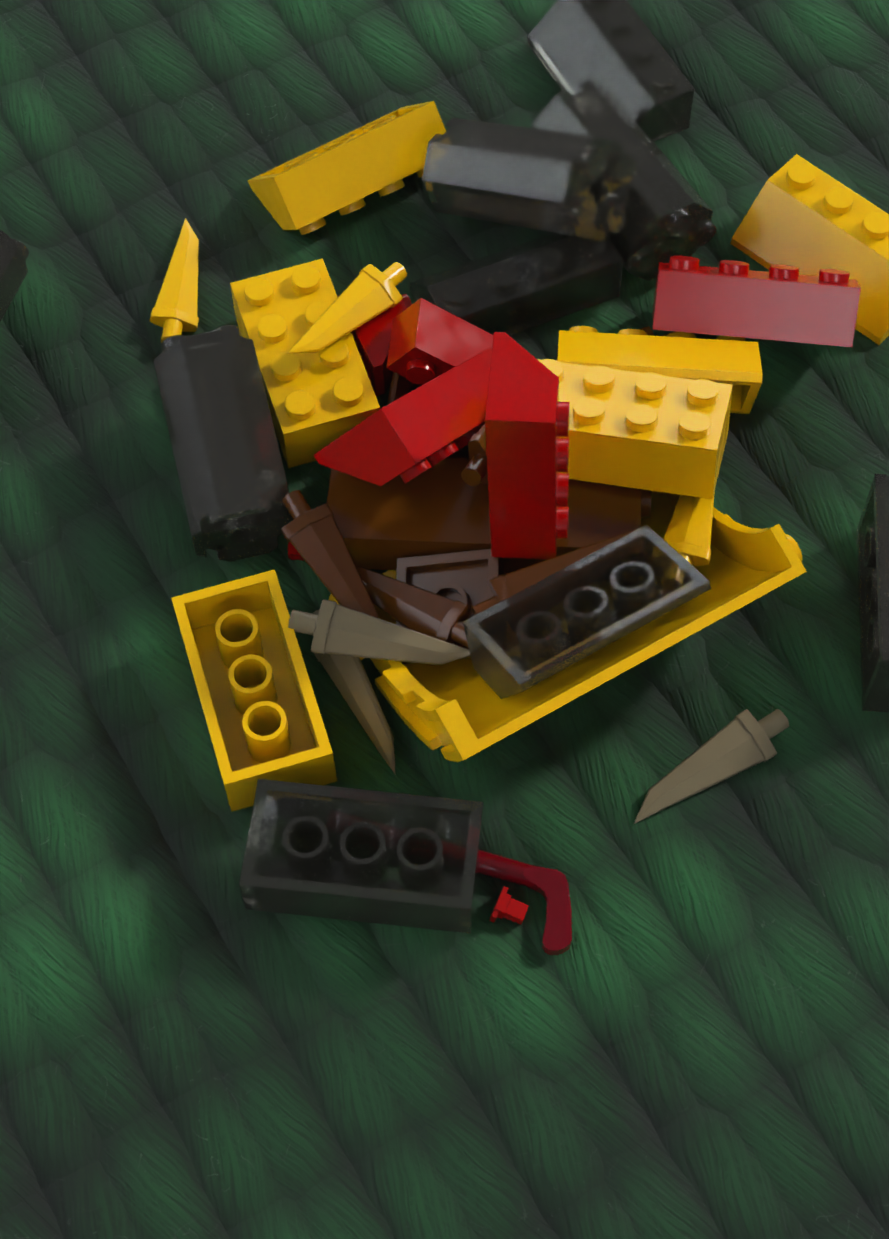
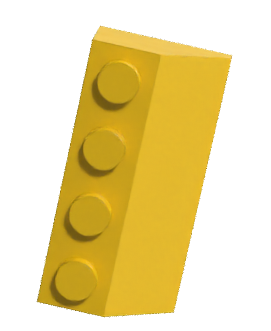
(349, 168)
(822, 224)
(675, 355)

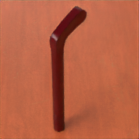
(546, 881)

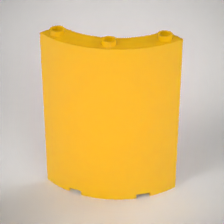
(461, 711)

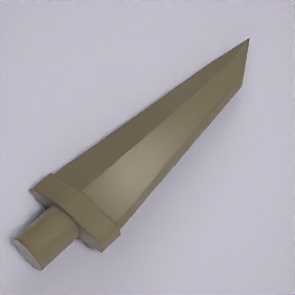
(357, 634)
(356, 689)
(727, 753)

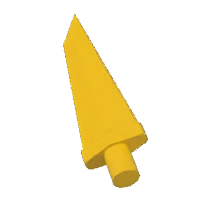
(178, 298)
(360, 302)
(691, 529)

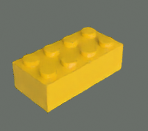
(308, 394)
(644, 428)
(253, 686)

